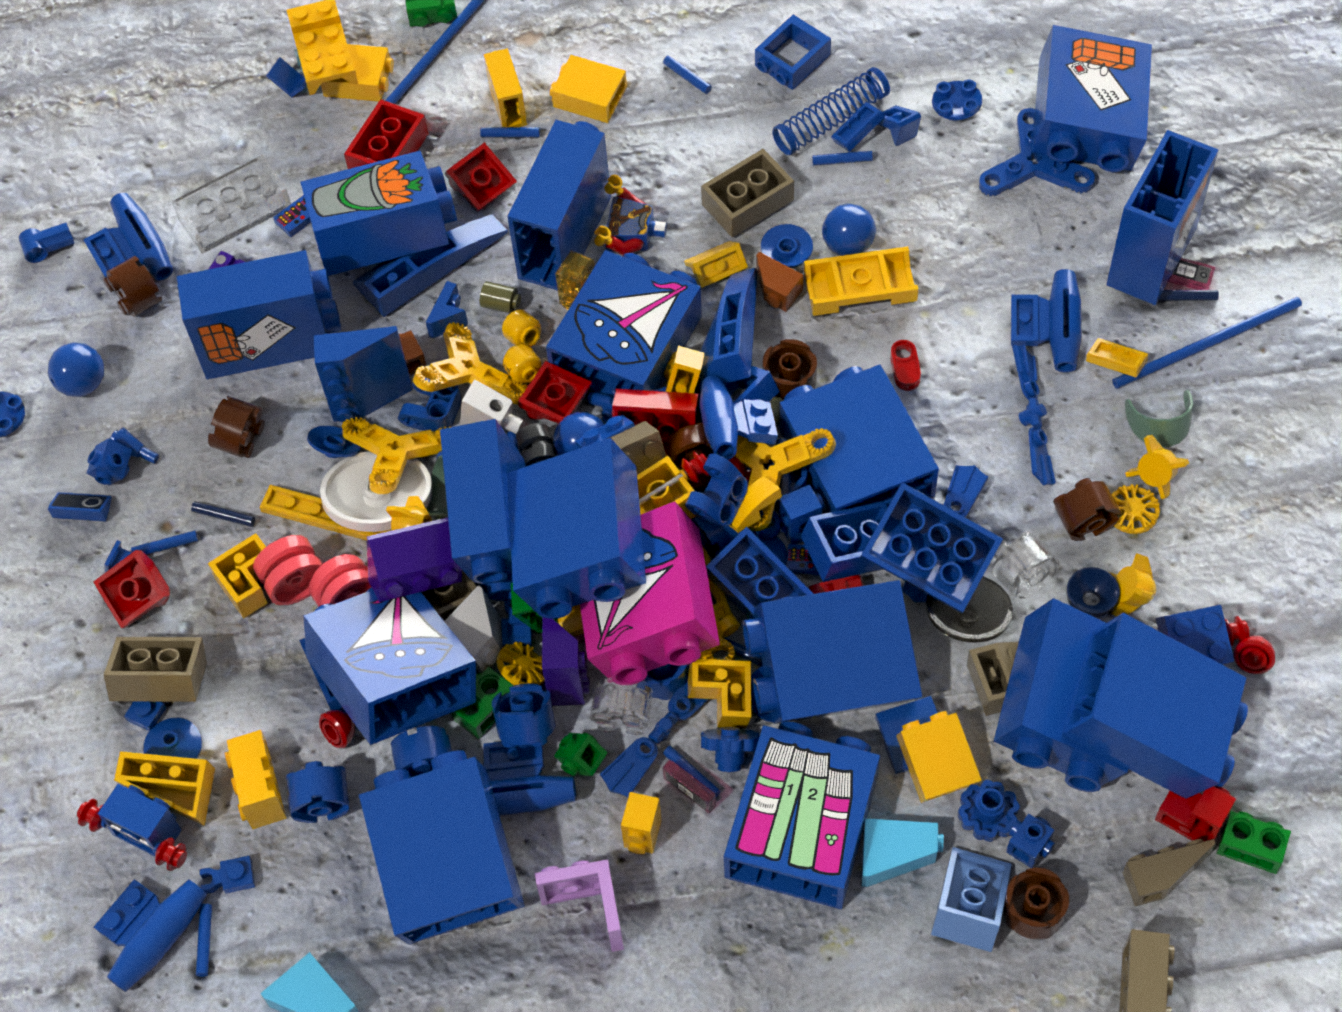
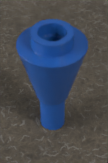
(126, 439)

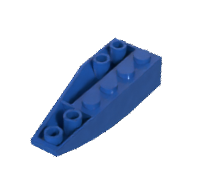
(404, 277)
(732, 330)

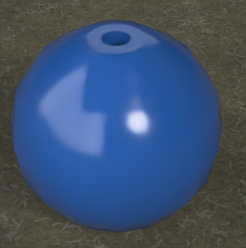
(848, 229)
(75, 369)
(573, 428)

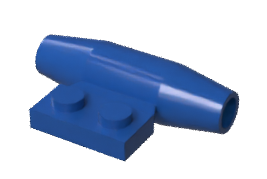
(132, 238)
(1056, 320)
(727, 420)
(519, 782)
(146, 928)

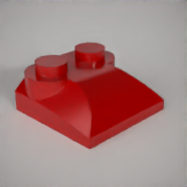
(480, 177)
(553, 393)
(132, 588)

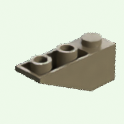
(1159, 874)

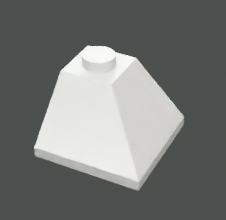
(478, 628)

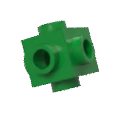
(580, 754)

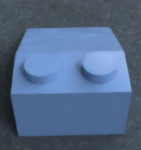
(972, 899)

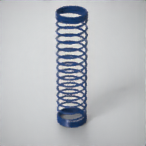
(790, 135)

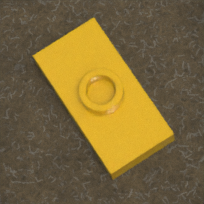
(1117, 357)

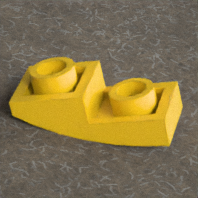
(758, 496)

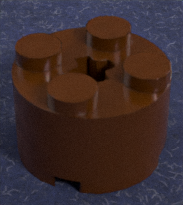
(132, 286)
(791, 365)
(236, 426)
(684, 443)
(1087, 509)
(1032, 920)

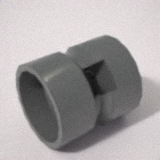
(535, 443)

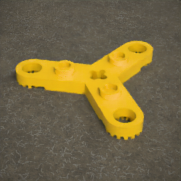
(464, 367)
(786, 458)
(390, 462)

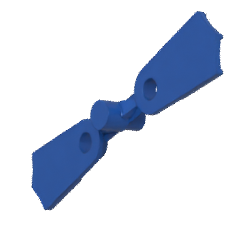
(1027, 373)
(963, 491)
(632, 764)

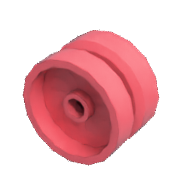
(287, 569)
(339, 580)

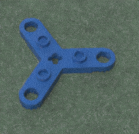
(1021, 168)

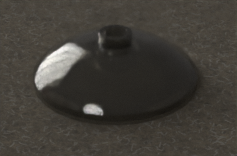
(983, 619)

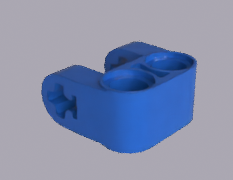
(438, 404)
(722, 495)

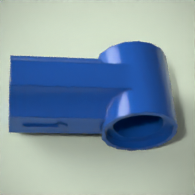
(38, 243)

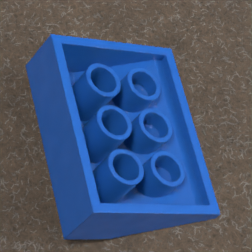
(361, 370)
(932, 547)

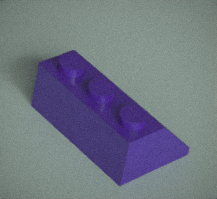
(411, 560)
(563, 665)

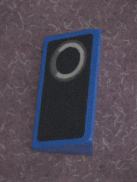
(80, 506)

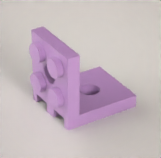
(582, 881)

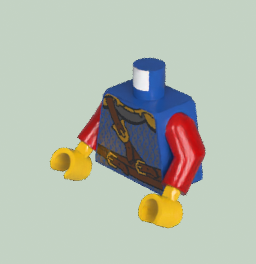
(628, 223)

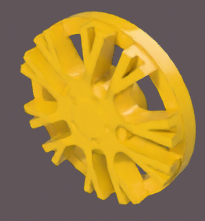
(1134, 509)
(521, 665)

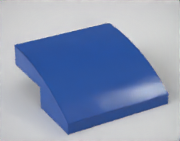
(891, 723)

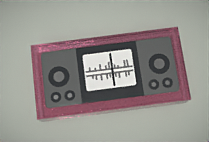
(1192, 274)
(689, 786)

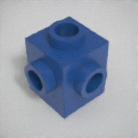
(109, 462)
(1030, 840)

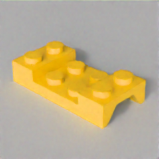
(321, 44)
(859, 279)

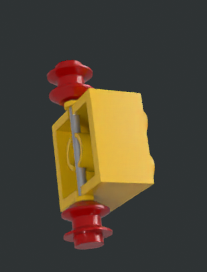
(665, 483)

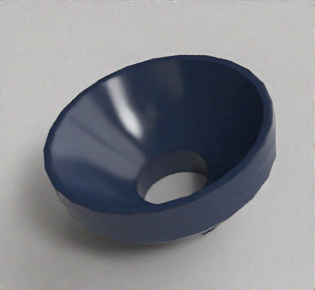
(1097, 582)

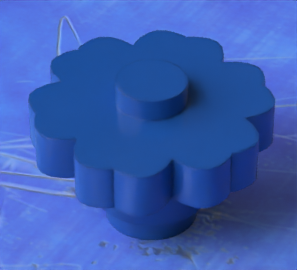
(729, 746)
(988, 810)

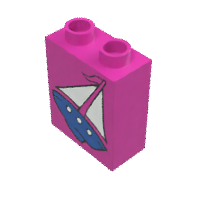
(660, 620)

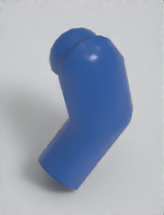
(603, 401)

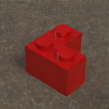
(1198, 815)

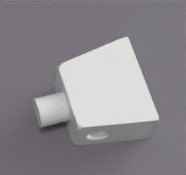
(486, 404)

